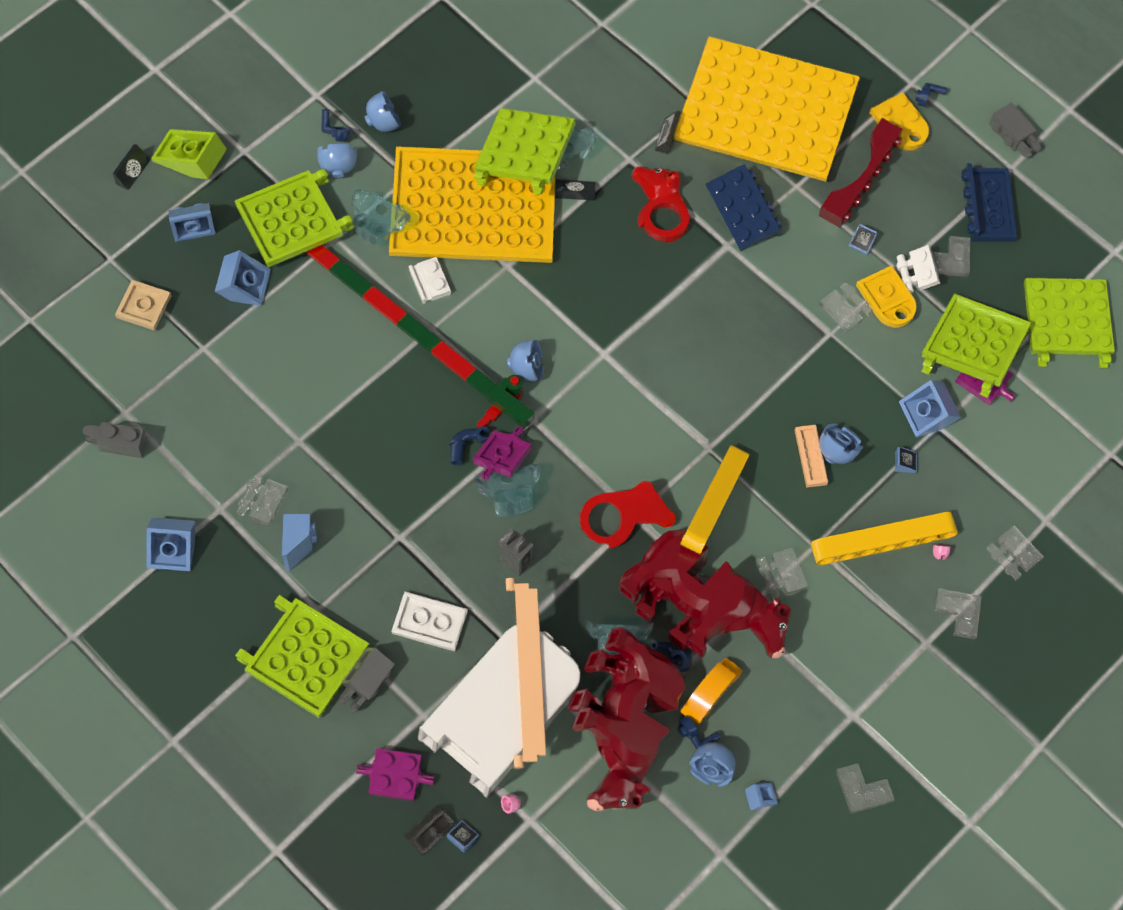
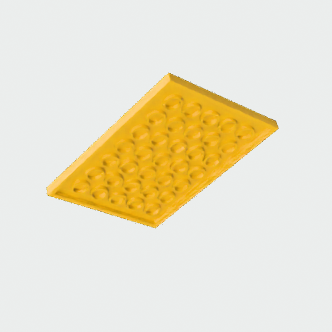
(767, 108)
(464, 219)

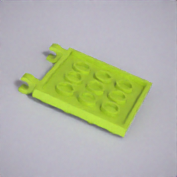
(524, 147)
(291, 217)
(1069, 318)
(975, 341)
(304, 656)

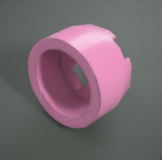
(941, 551)
(510, 803)

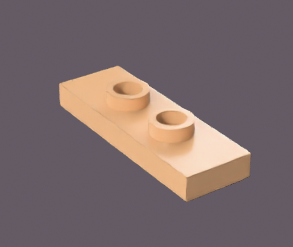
(811, 456)

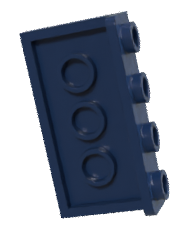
(989, 204)
(744, 207)

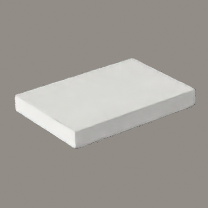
(429, 621)

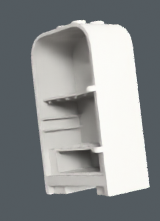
(483, 713)

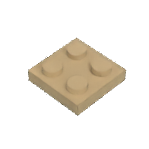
(143, 305)

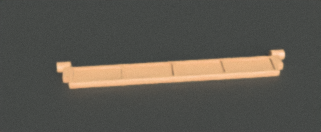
(529, 673)

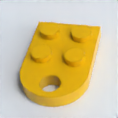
(904, 115)
(888, 296)

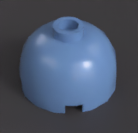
(381, 113)
(337, 159)
(526, 360)
(839, 445)
(713, 763)

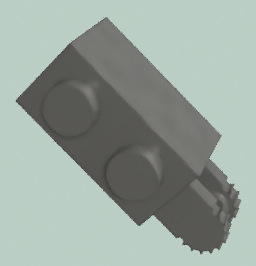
(1015, 130)
(117, 439)
(515, 551)
(366, 677)

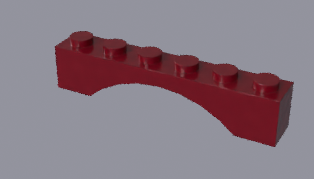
(840, 202)

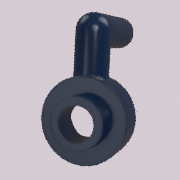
(922, 95)
(339, 133)
(676, 656)
(689, 730)

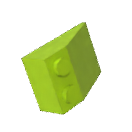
(190, 152)

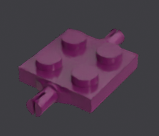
(974, 386)
(502, 453)
(395, 774)

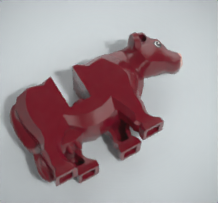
(717, 607)
(621, 730)

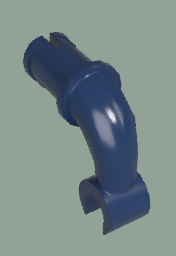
(459, 442)

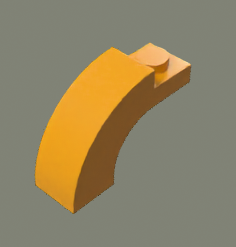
(711, 690)

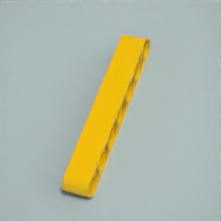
(714, 499)
(884, 538)

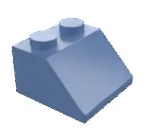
(191, 222)
(242, 279)
(929, 408)
(297, 539)
(170, 544)

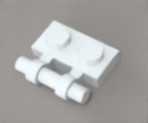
(924, 269)

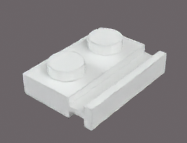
(429, 280)

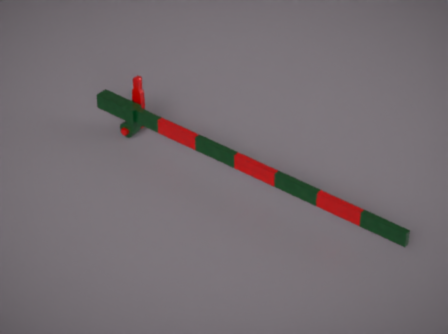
(503, 396)

